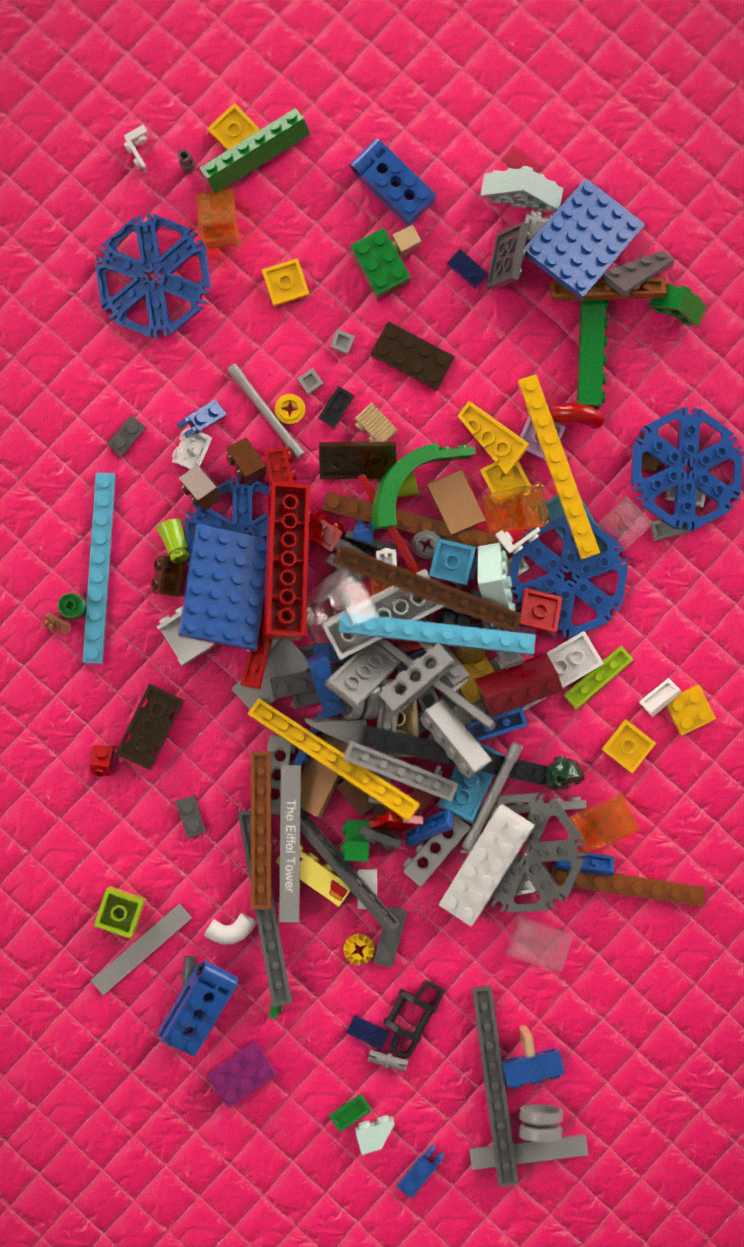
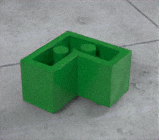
(681, 304)
(355, 846)

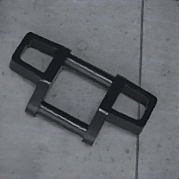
(416, 1035)

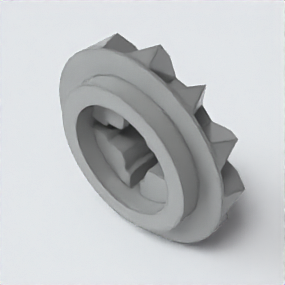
(418, 545)

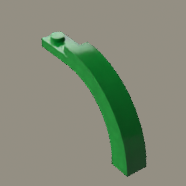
(386, 494)

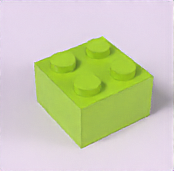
(120, 912)

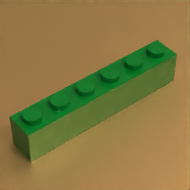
(255, 150)
(591, 353)

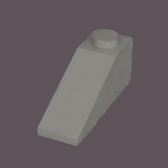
(339, 727)

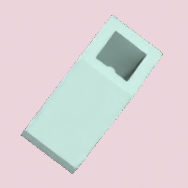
(374, 1134)

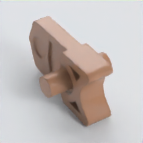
(54, 622)

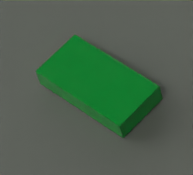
(350, 1112)

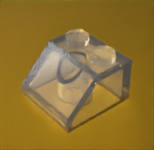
(625, 523)

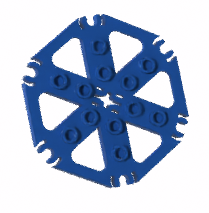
(165, 263)
(674, 474)
(241, 513)
(584, 569)

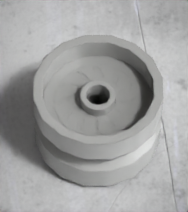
(366, 710)
(541, 1123)

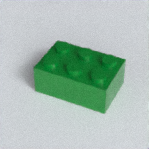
(380, 264)

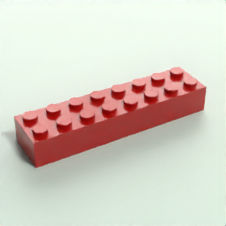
(286, 561)

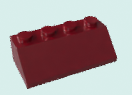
(518, 685)

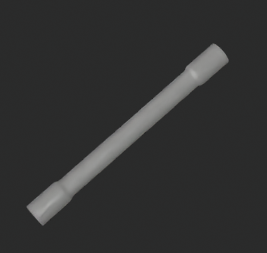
(290, 443)
(511, 758)

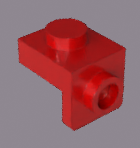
(101, 760)

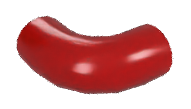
(578, 414)

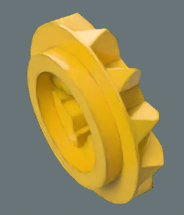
(284, 402)
(361, 940)

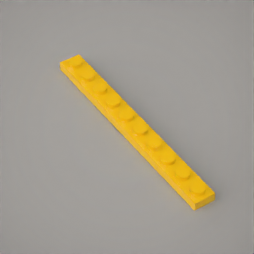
(558, 467)
(333, 759)

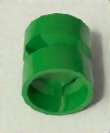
(72, 606)

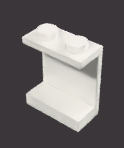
(184, 648)

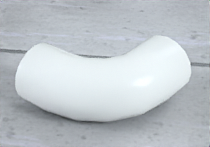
(230, 933)

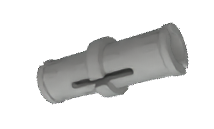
(387, 1060)

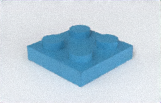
(452, 561)

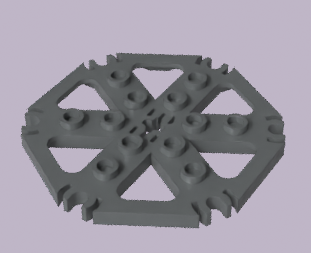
(541, 851)

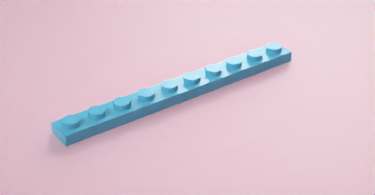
(99, 568)
(442, 634)

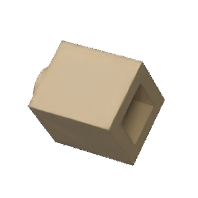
(406, 240)

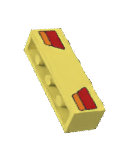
(321, 877)

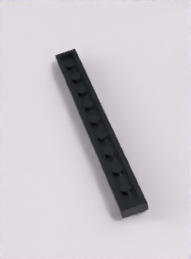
(433, 751)

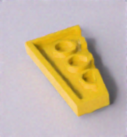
(496, 439)

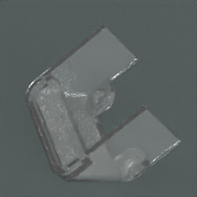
(345, 592)

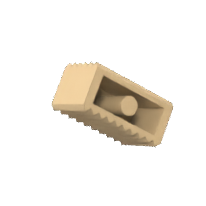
(375, 424)

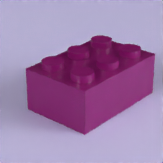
(242, 1073)

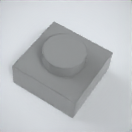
(342, 342)
(310, 381)

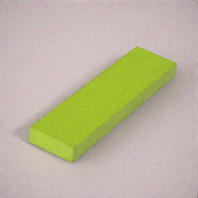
(598, 677)

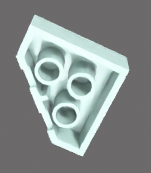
(522, 189)
(493, 576)

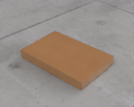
(456, 503)

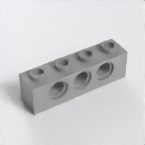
(398, 702)
(274, 744)
(420, 875)

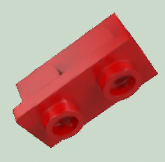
(278, 465)
(324, 531)

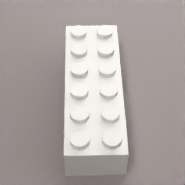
(387, 603)
(486, 865)

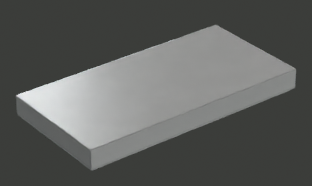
(282, 661)
(363, 674)

